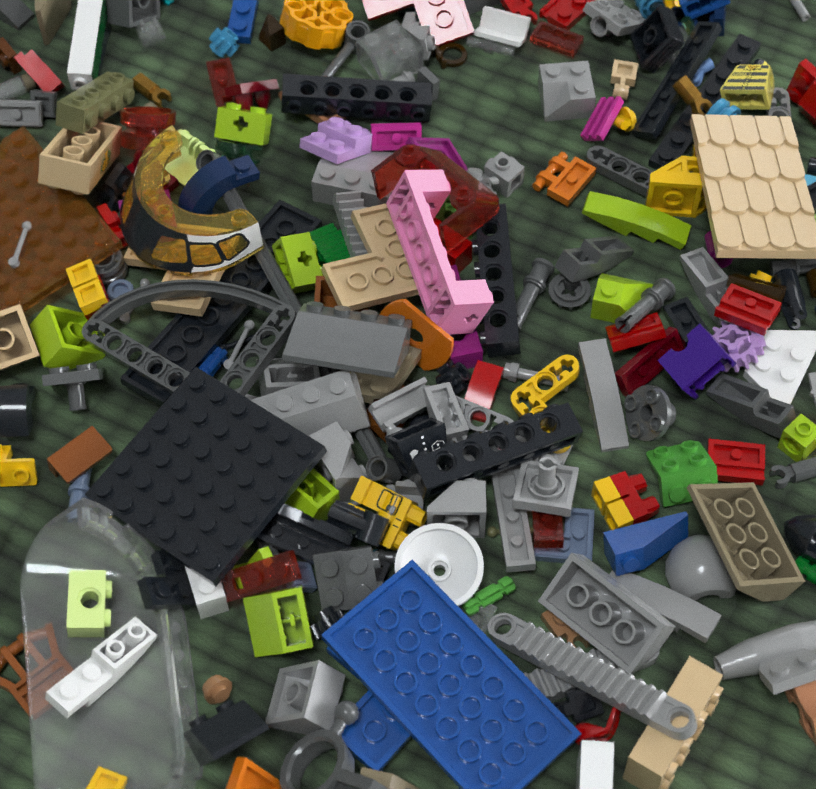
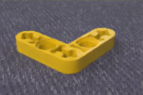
(537, 396)

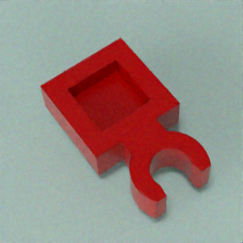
(520, 7)
(112, 220)

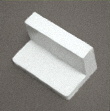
(503, 26)

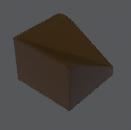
(272, 34)

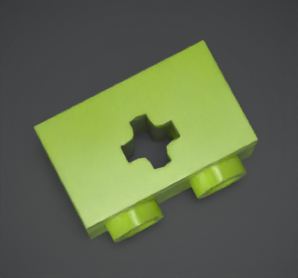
(229, 128)
(298, 261)

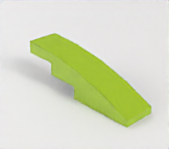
(633, 217)

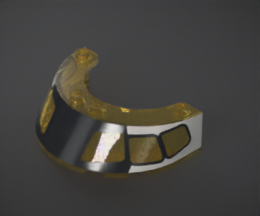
(174, 237)

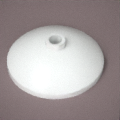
(446, 548)

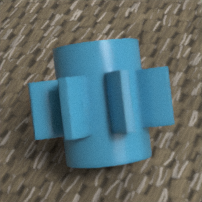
(223, 42)

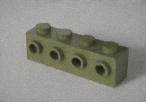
(94, 102)

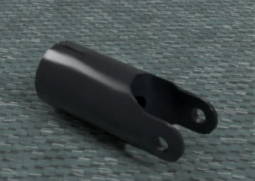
(793, 299)

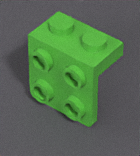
(679, 467)

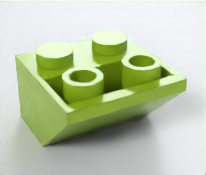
(314, 496)
(278, 622)

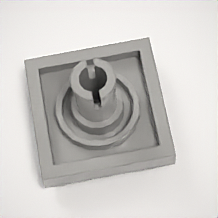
(546, 487)

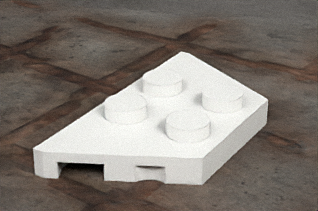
(783, 362)

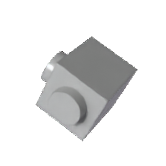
(507, 171)

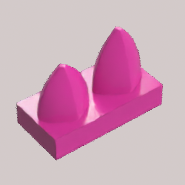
(393, 135)

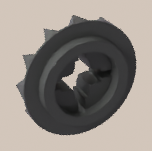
(557, 292)

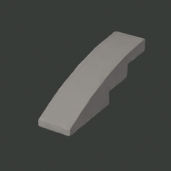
(603, 395)
(443, 396)
(675, 607)

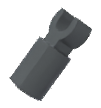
(794, 472)

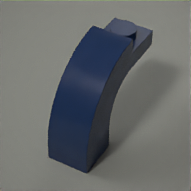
(215, 180)

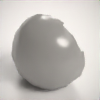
(697, 569)

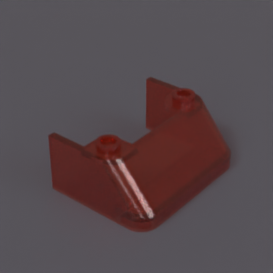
(468, 196)

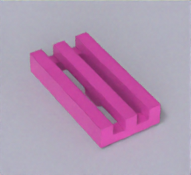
(602, 119)

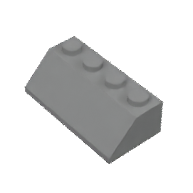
(320, 403)
(606, 613)

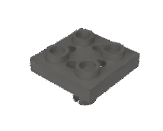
(74, 381)

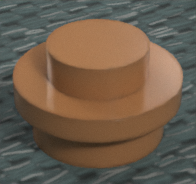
(217, 689)

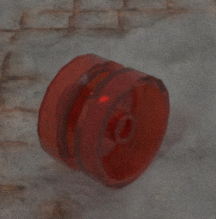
(144, 125)

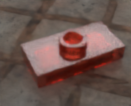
(557, 39)

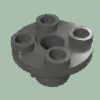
(649, 413)

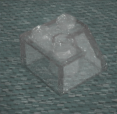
(389, 52)

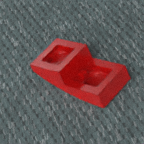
(483, 387)

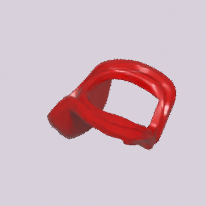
(596, 733)

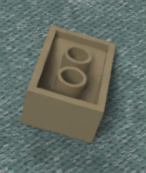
(51, 16)

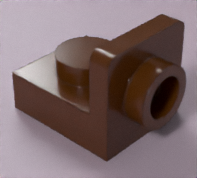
(7, 57)

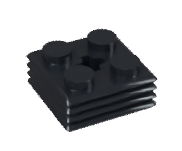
(657, 38)

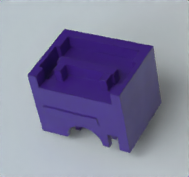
(697, 362)

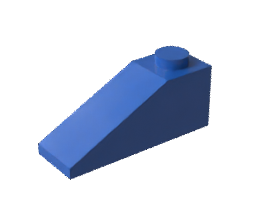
(641, 544)

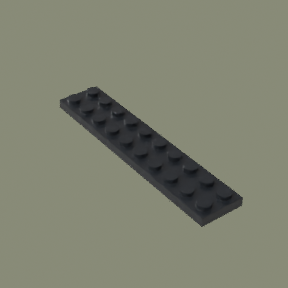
(193, 338)

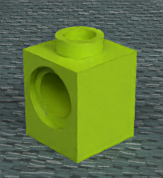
(798, 438)

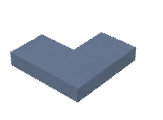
(577, 538)

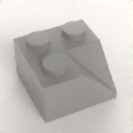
(566, 90)
(338, 462)

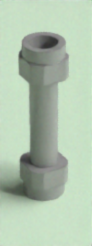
(513, 372)

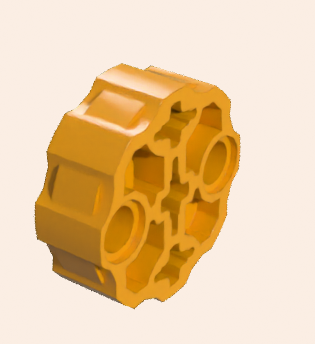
(316, 22)

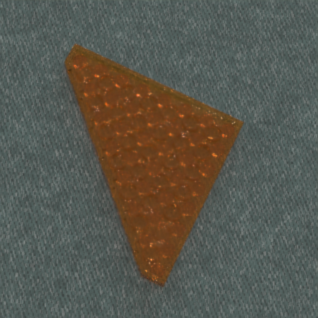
(62, 230)

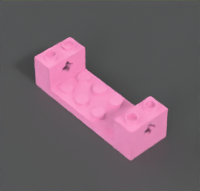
(447, 302)

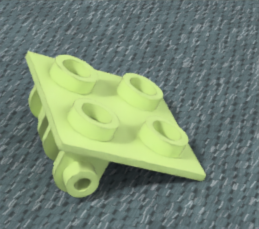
(185, 166)

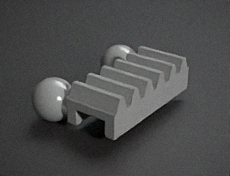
(401, 406)

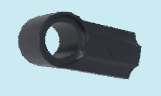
(363, 524)

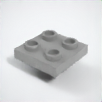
(612, 17)

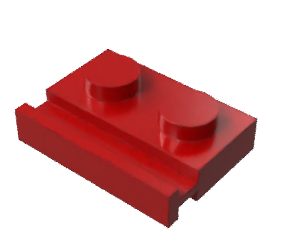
(564, 12)
(747, 309)
(645, 331)
(738, 461)

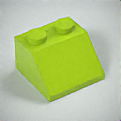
(61, 339)

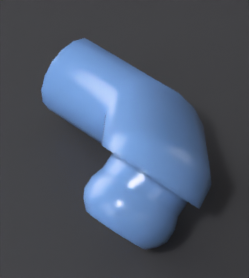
(706, 66)

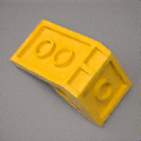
(676, 189)

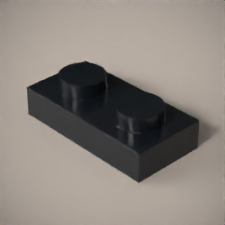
(684, 317)

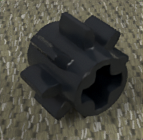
(455, 373)
(324, 620)

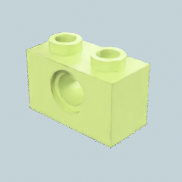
(82, 587)

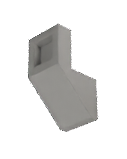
(420, 33)

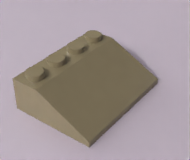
(747, 539)

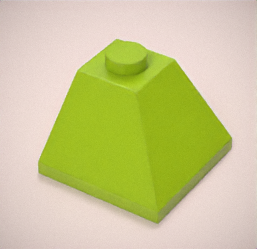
(615, 296)

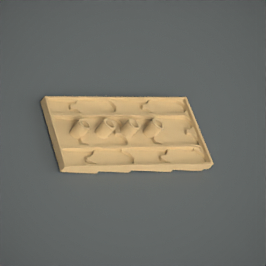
(754, 186)

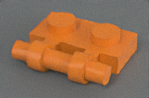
(569, 183)

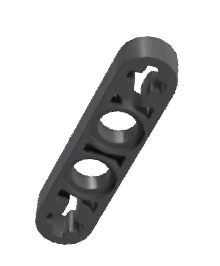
(599, 156)

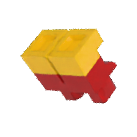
(87, 287)
(620, 500)

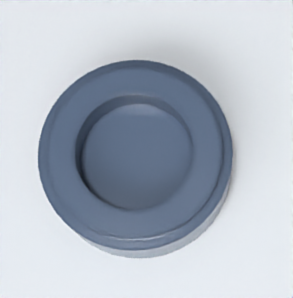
(118, 288)

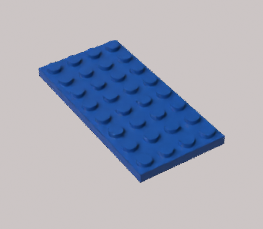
(450, 684)

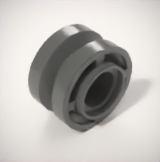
(112, 268)

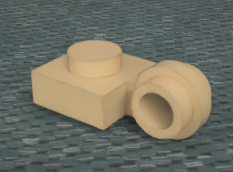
(623, 77)

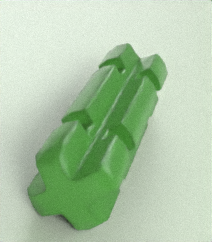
(489, 595)

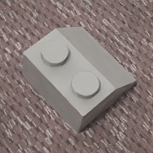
(461, 506)
(305, 698)

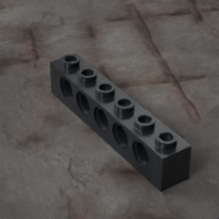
(356, 97)
(504, 339)
(558, 418)

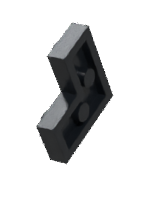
(170, 587)

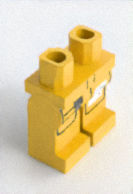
(391, 506)

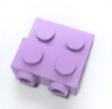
(338, 141)

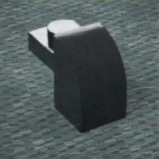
(16, 410)

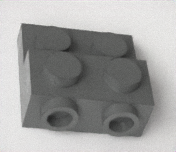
(346, 576)

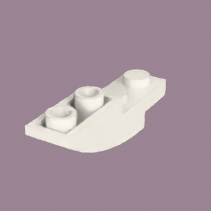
(103, 669)

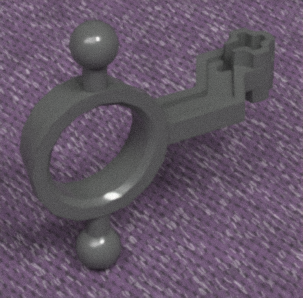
(320, 741)

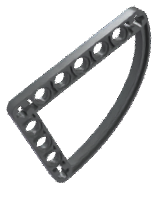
(191, 288)

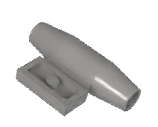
(780, 656)

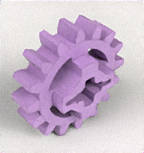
(740, 344)

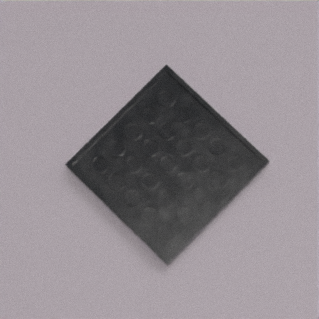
(206, 475)

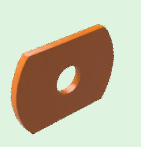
(436, 343)

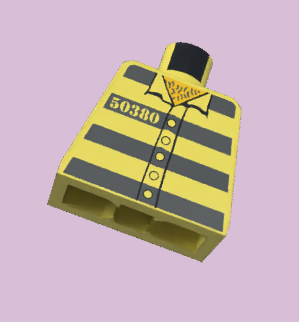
(750, 86)

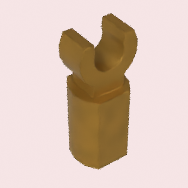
(150, 89)
(691, 95)

